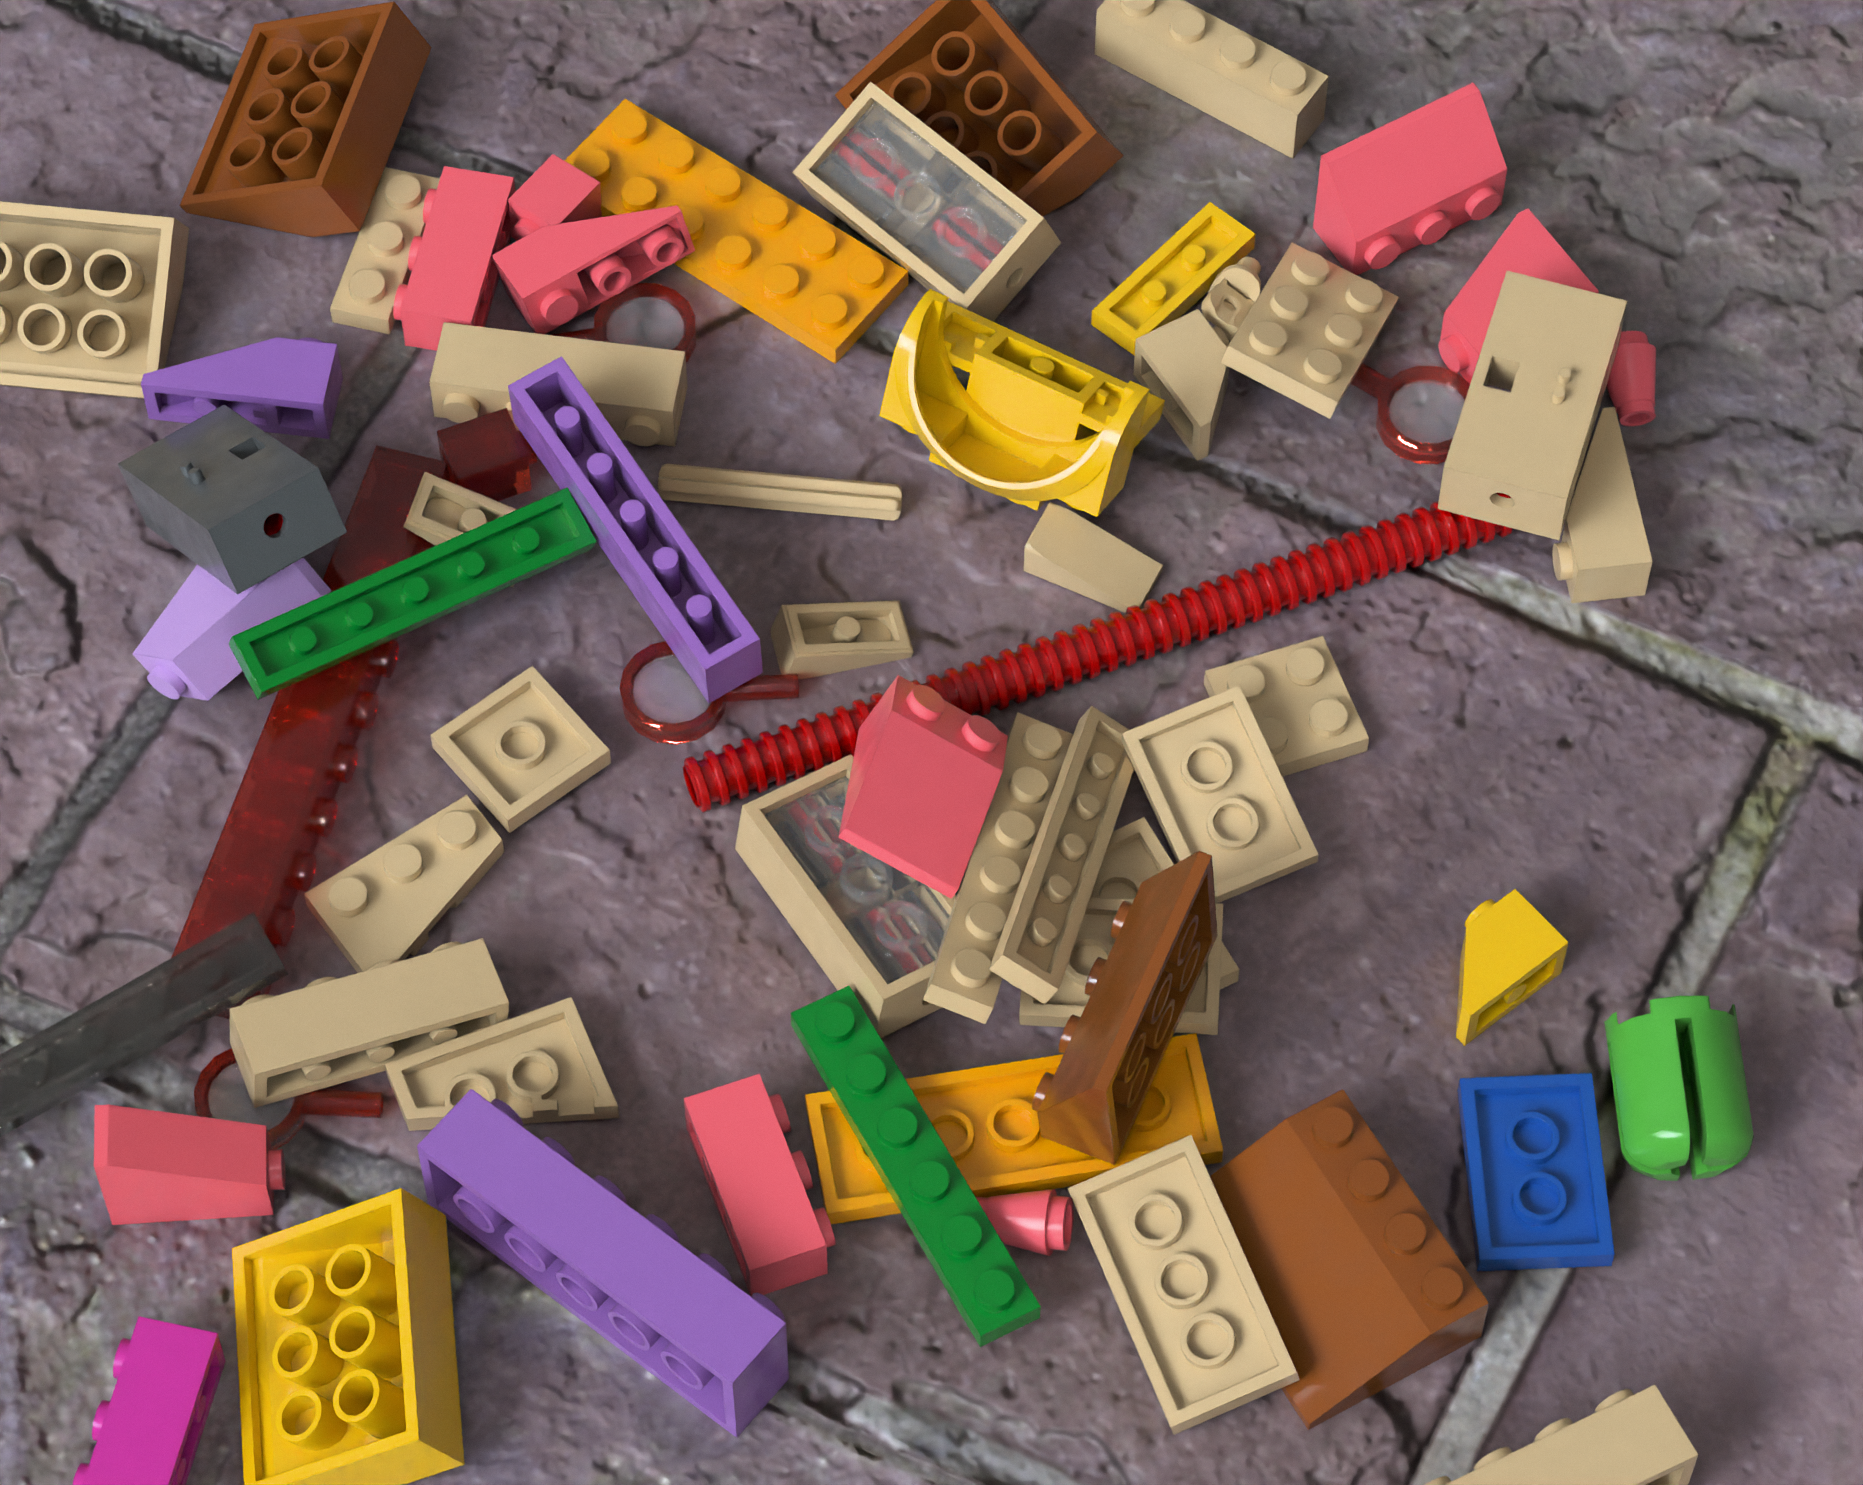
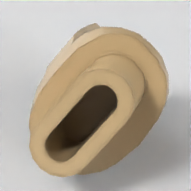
(1233, 295)

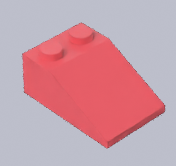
(922, 784)

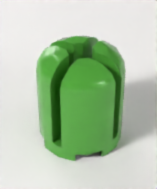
(1680, 1088)

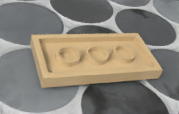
(1183, 1284)

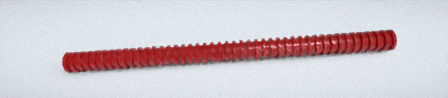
(1103, 645)

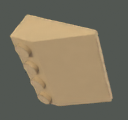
(87, 297)

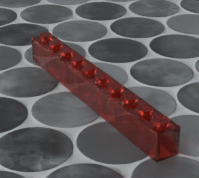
(310, 734)

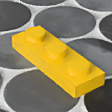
(1173, 277)

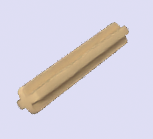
(780, 492)

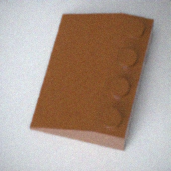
(992, 100)
(309, 121)
(1130, 1011)
(1345, 1259)

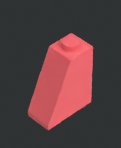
(1522, 249)
(183, 1166)

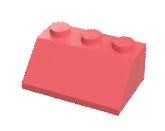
(1409, 181)

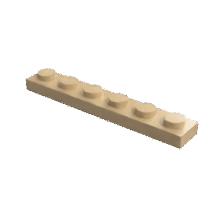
(1065, 858)
(995, 870)

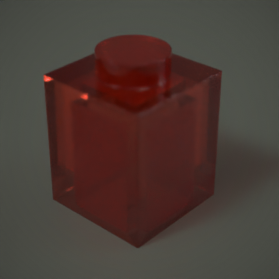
(488, 456)

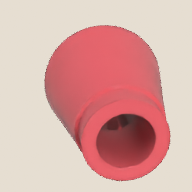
(1633, 379)
(1032, 1220)

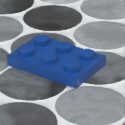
(1535, 1172)

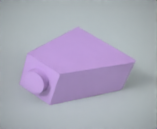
(190, 640)

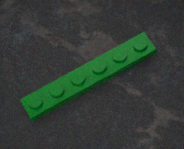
(411, 593)
(915, 1166)

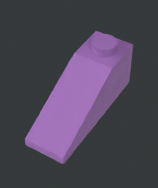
(271, 383)

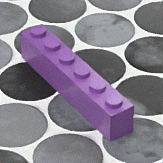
(636, 530)

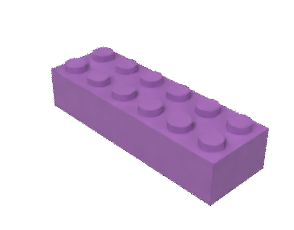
(606, 1261)

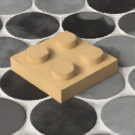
(1296, 704)
(521, 749)

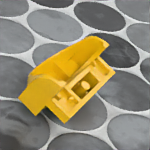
(1025, 413)

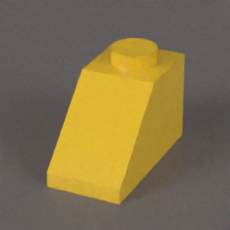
(1504, 961)

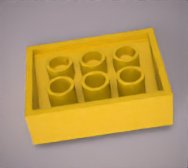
(349, 1348)

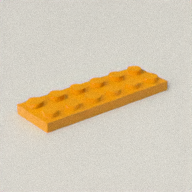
(744, 233)
(996, 1134)

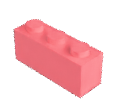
(452, 261)
(759, 1184)

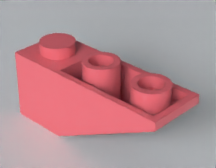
(584, 262)

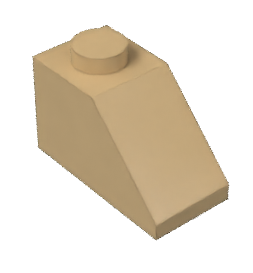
(1186, 370)

